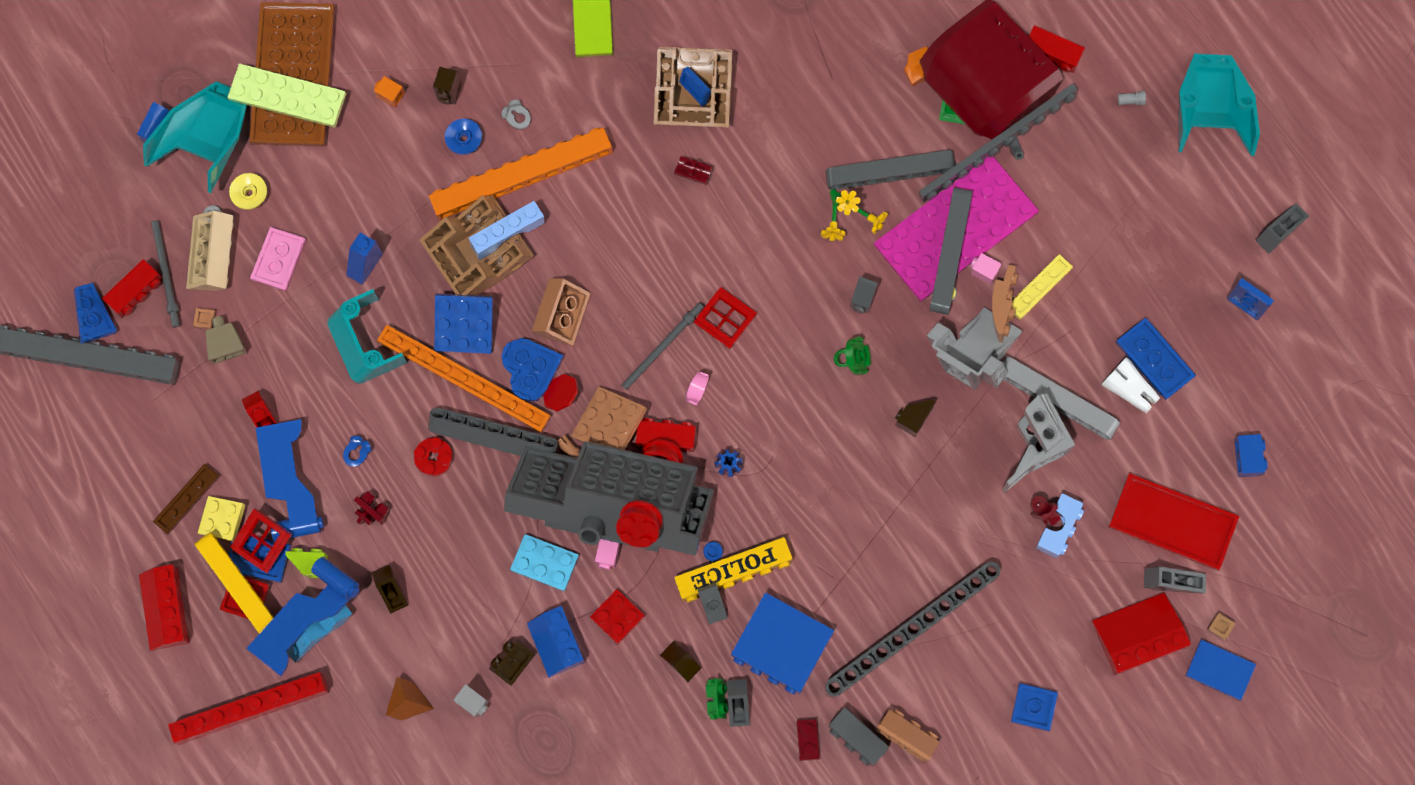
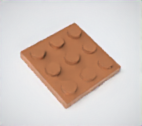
(609, 420)

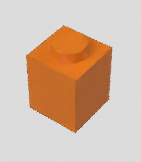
(389, 91)

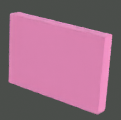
(278, 259)

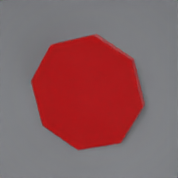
(561, 392)

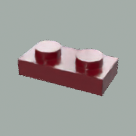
(807, 740)

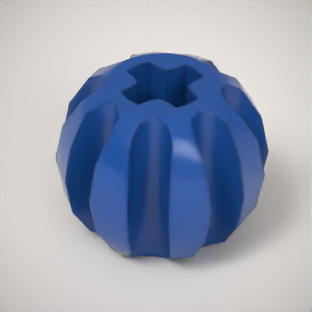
(730, 457)

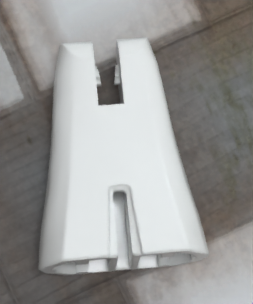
(1131, 386)

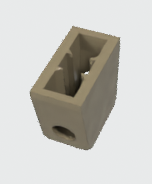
(223, 342)

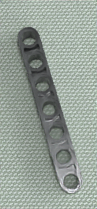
(889, 170)
(950, 251)
(487, 433)

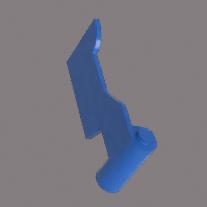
(281, 478)
(300, 613)

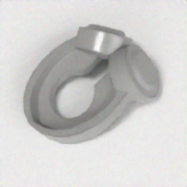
(515, 105)

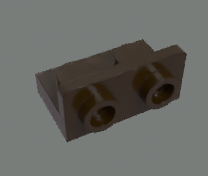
(511, 661)

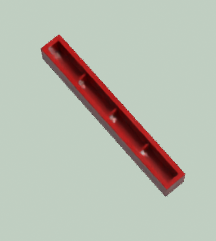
(248, 708)

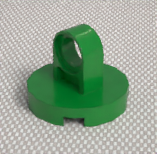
(857, 356)

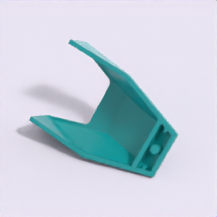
(201, 125)

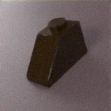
(914, 416)
(389, 589)

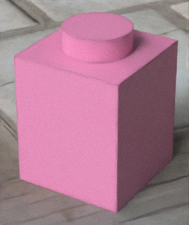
(985, 268)
(607, 554)

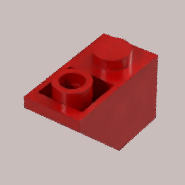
(258, 410)

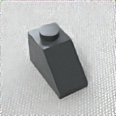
(863, 295)
(738, 703)

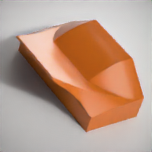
(913, 69)

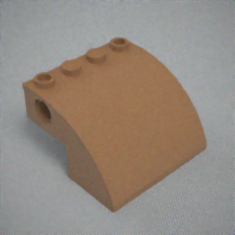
(675, 104)
(456, 260)

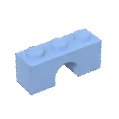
(1054, 541)

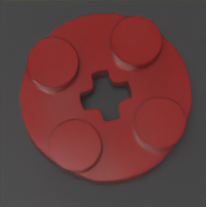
(423, 452)

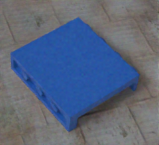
(781, 644)

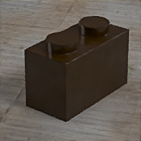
(447, 85)

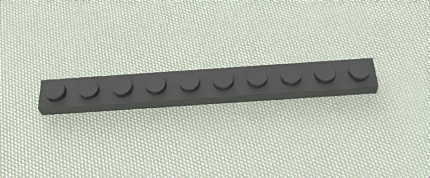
(1004, 139)

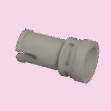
(1136, 98)

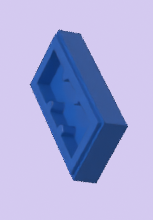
(694, 86)

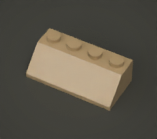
(209, 251)

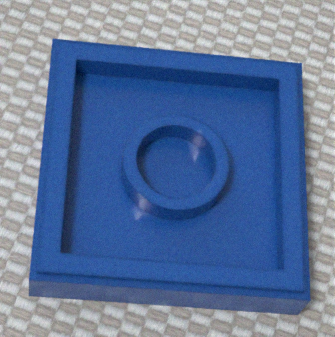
(1034, 707)

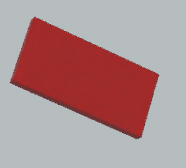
(1173, 522)

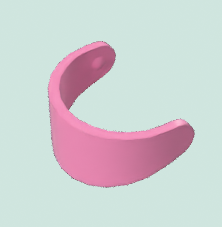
(697, 388)

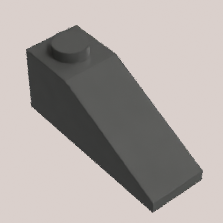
(1282, 228)
(1174, 580)

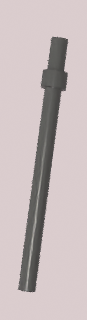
(172, 307)
(687, 319)

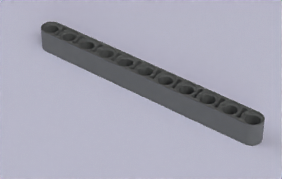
(919, 622)

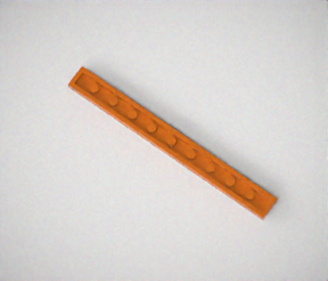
(464, 378)

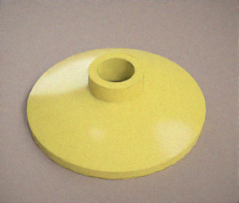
(243, 184)

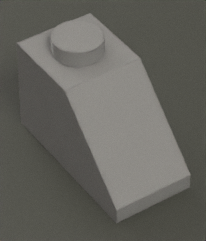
(471, 701)

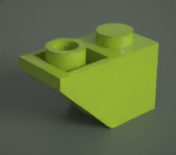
(305, 560)

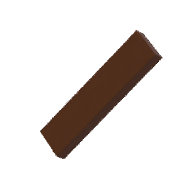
(186, 499)

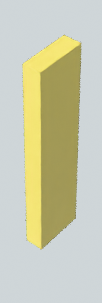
(1040, 286)

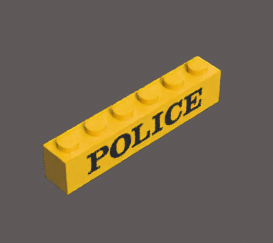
(735, 568)

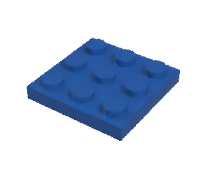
(463, 323)

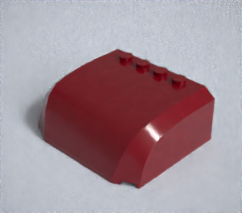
(989, 71)

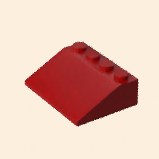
(1140, 633)

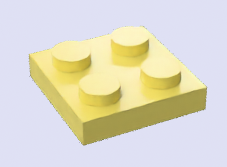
(221, 518)

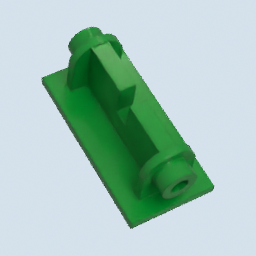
(718, 707)

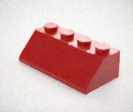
(163, 607)

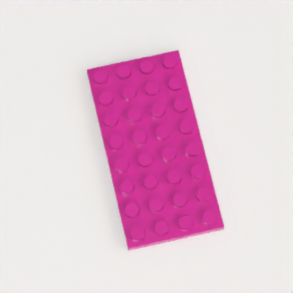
(994, 213)

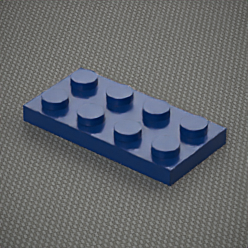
(1155, 359)

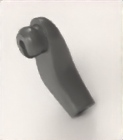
(1015, 150)

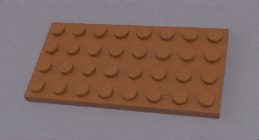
(296, 44)

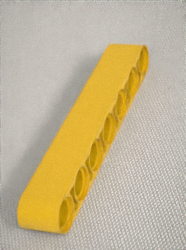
(234, 581)

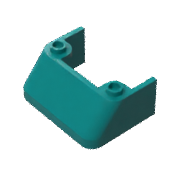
(360, 365)

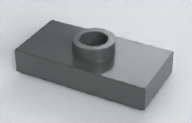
(712, 603)

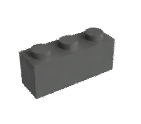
(858, 737)

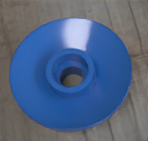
(459, 129)

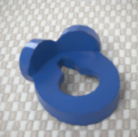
(356, 441)

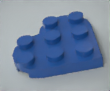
(530, 367)

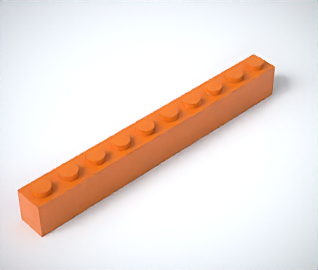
(522, 173)

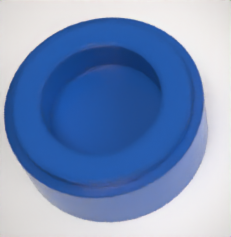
(713, 551)

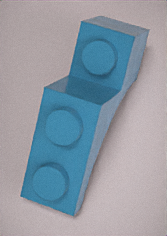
(317, 632)

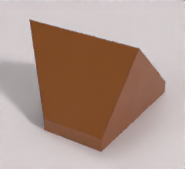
(406, 701)

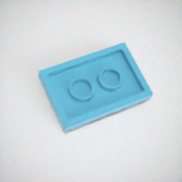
(544, 562)

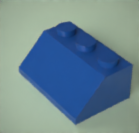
(555, 642)

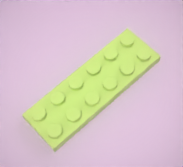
(287, 95)

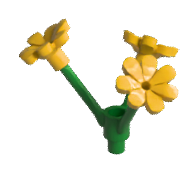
(847, 203)

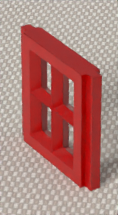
(735, 304)
(246, 531)

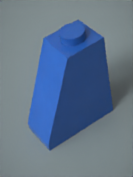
(362, 258)

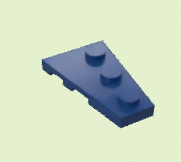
(91, 314)

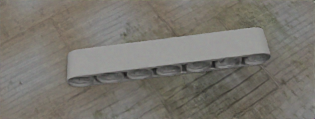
(1062, 399)

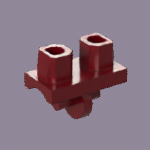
(693, 170)
(364, 502)
(1044, 510)

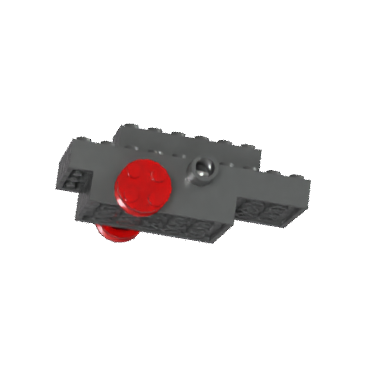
(614, 495)

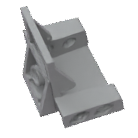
(975, 353)
(1048, 432)

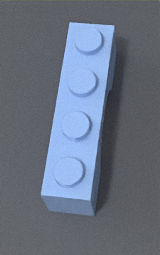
(493, 236)

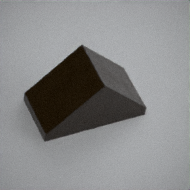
(680, 661)

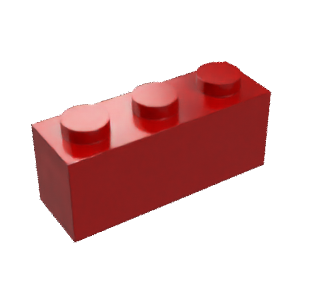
(1058, 49)
(133, 288)
(679, 434)

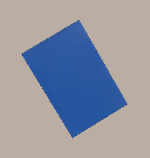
(1250, 299)
(247, 568)
(1220, 670)

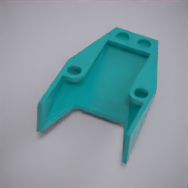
(1217, 97)

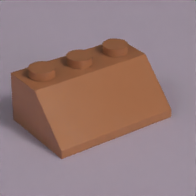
(561, 311)
(908, 735)

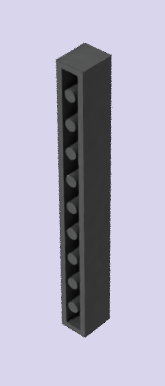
(88, 356)

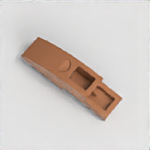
(1001, 303)

